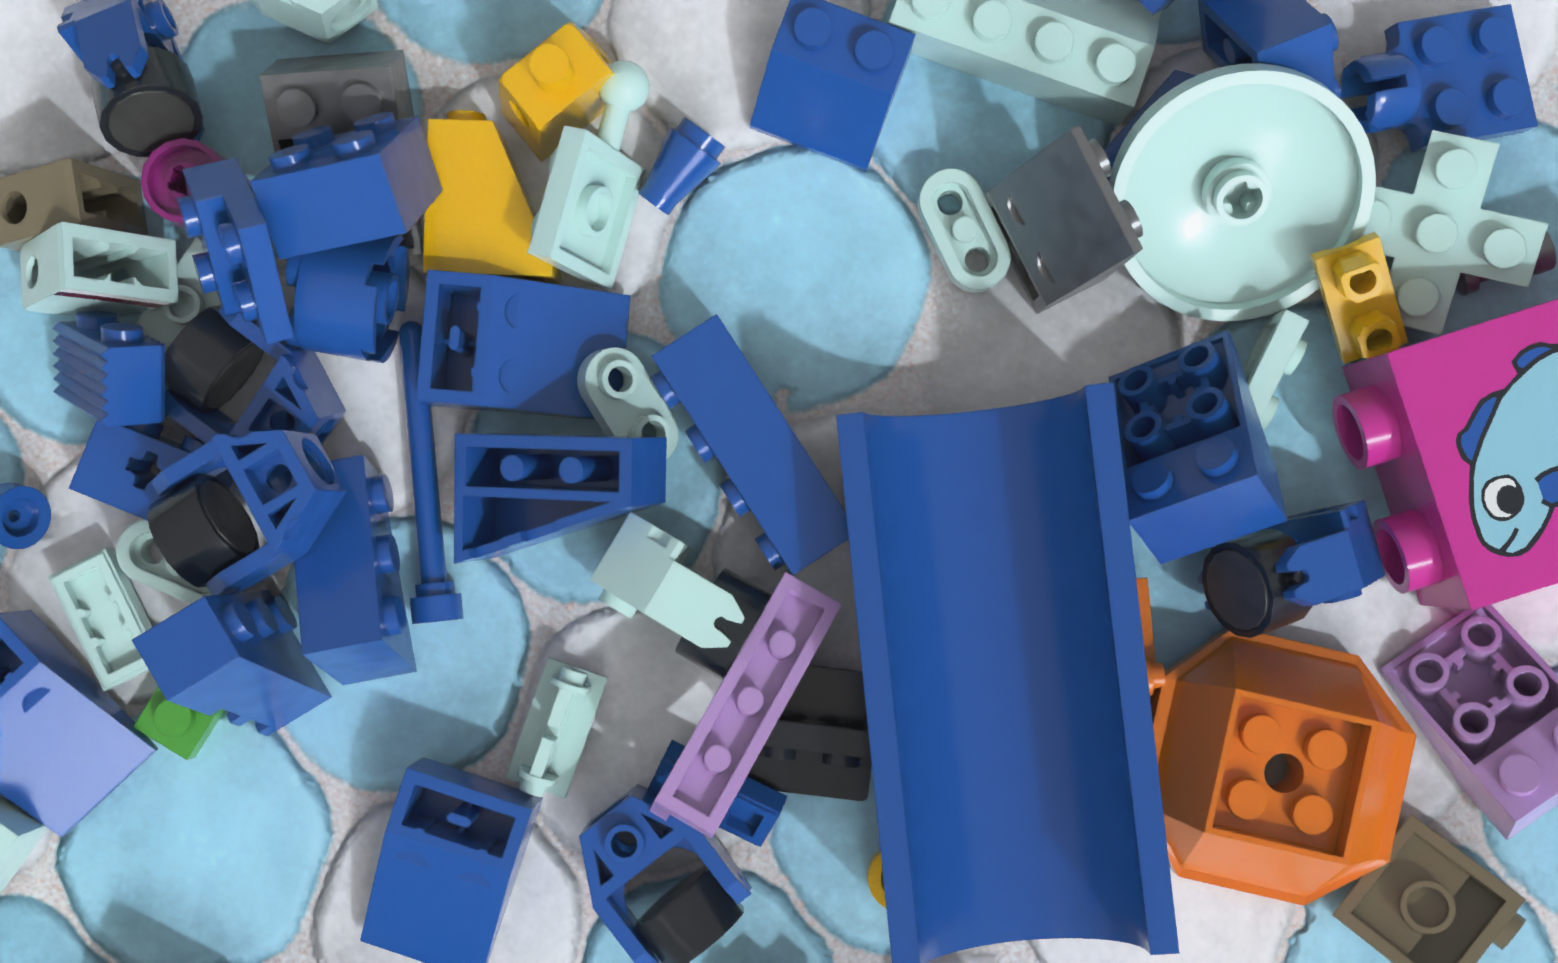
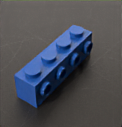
(753, 444)

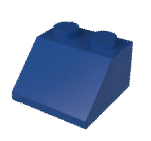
(831, 81)

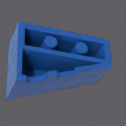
(545, 486)
(234, 657)

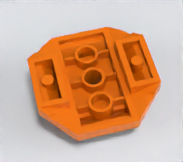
(1345, 779)

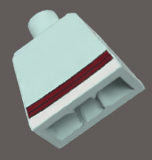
(76, 266)

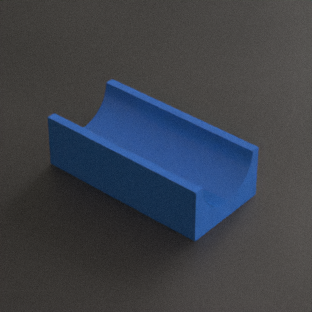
(1006, 678)

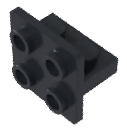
(820, 739)

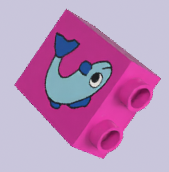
(1463, 458)

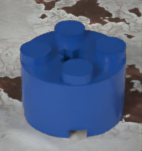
(349, 298)

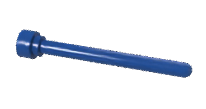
(434, 596)

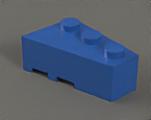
(352, 585)

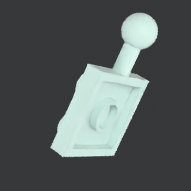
(593, 188)

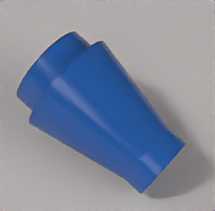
(681, 165)

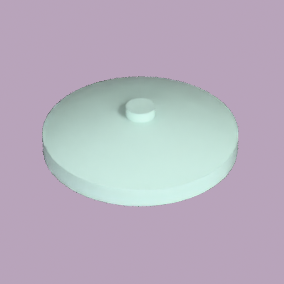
(1240, 187)

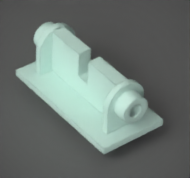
(556, 729)

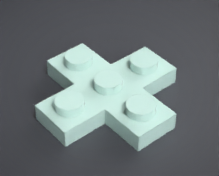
(1446, 233)

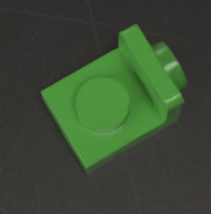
(176, 726)

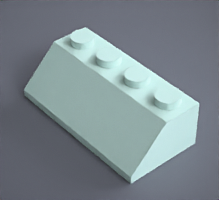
(1059, 51)

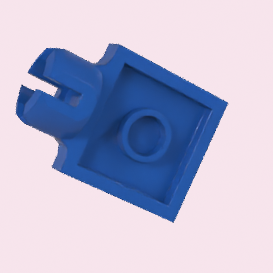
(1445, 76)

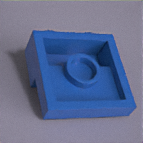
(235, 245)

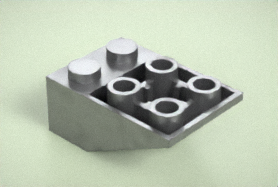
(337, 94)
(1064, 220)

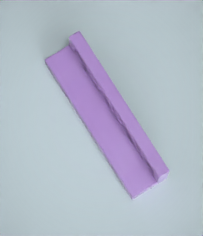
(746, 706)

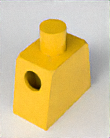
(555, 88)

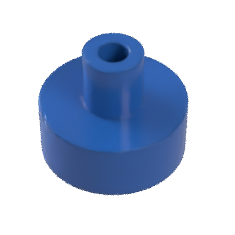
(23, 515)

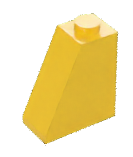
(484, 210)

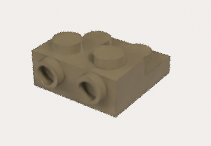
(1431, 903)

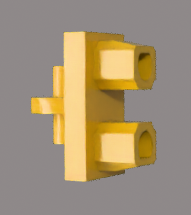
(1359, 299)

